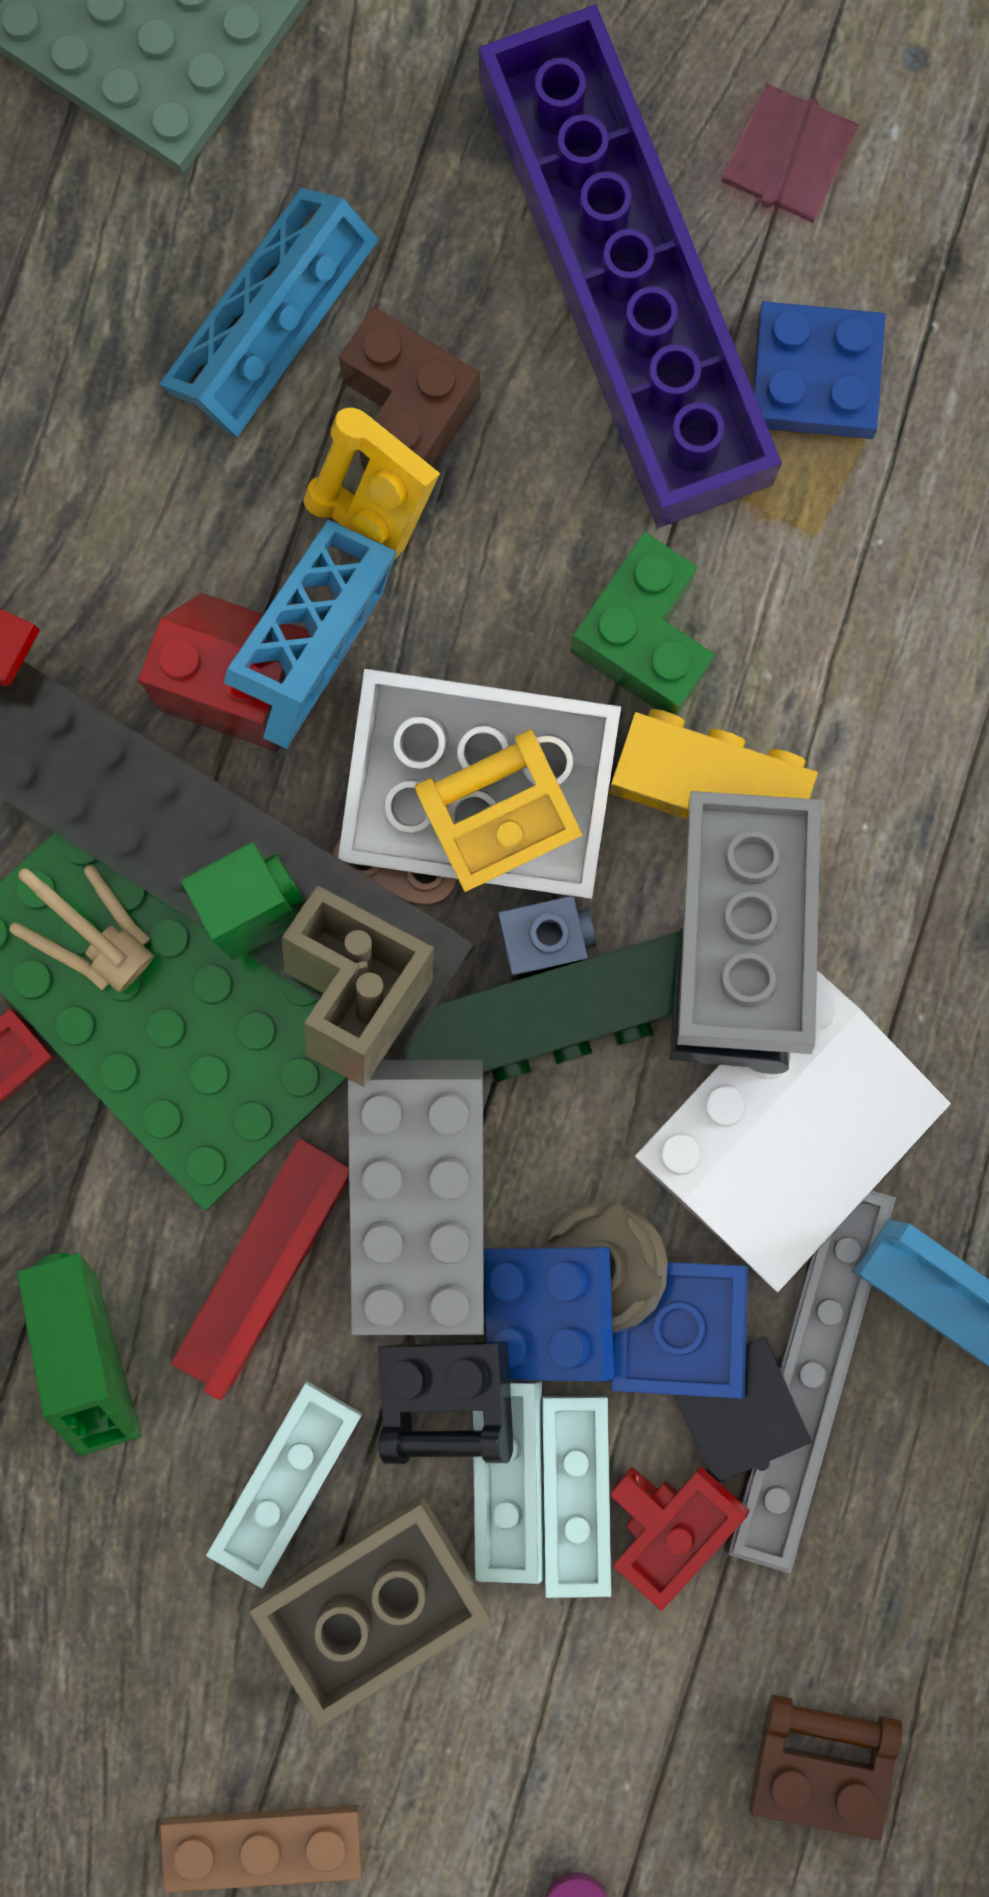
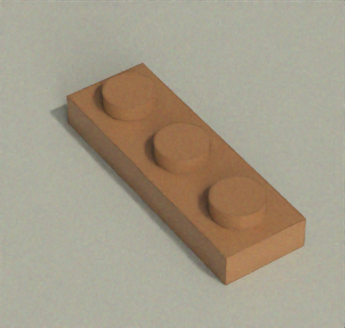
(261, 1848)

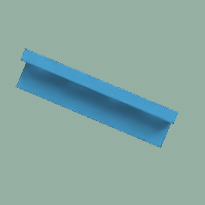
(275, 310)
(329, 639)
(930, 1285)

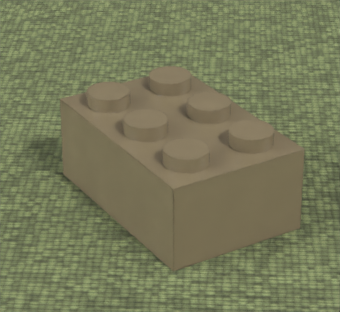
(370, 1610)

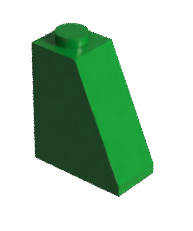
(76, 1355)

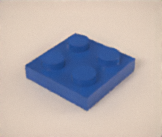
(819, 369)
(551, 1311)
(692, 1337)

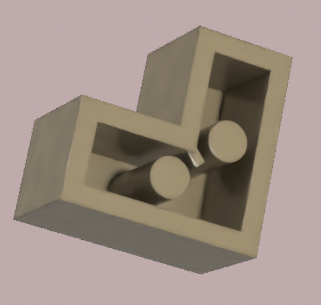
(368, 980)

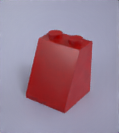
(190, 663)

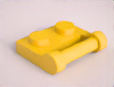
(390, 490)
(507, 831)

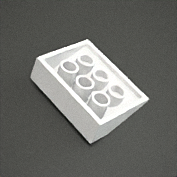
(437, 727)
(794, 1151)

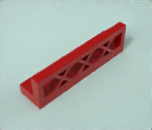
(262, 1268)

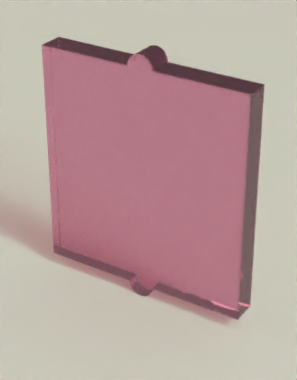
(790, 153)

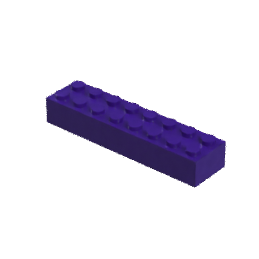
(627, 266)

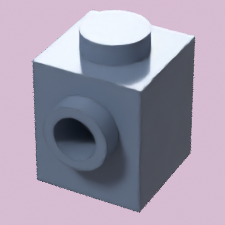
(545, 936)

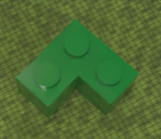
(630, 634)

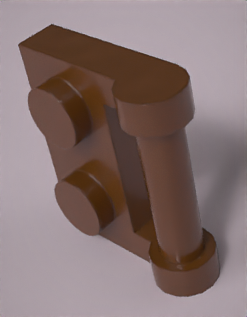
(823, 1788)

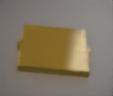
(808, 477)

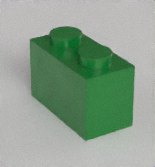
(244, 899)

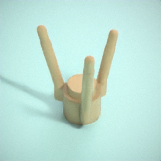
(115, 955)

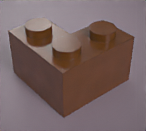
(416, 383)

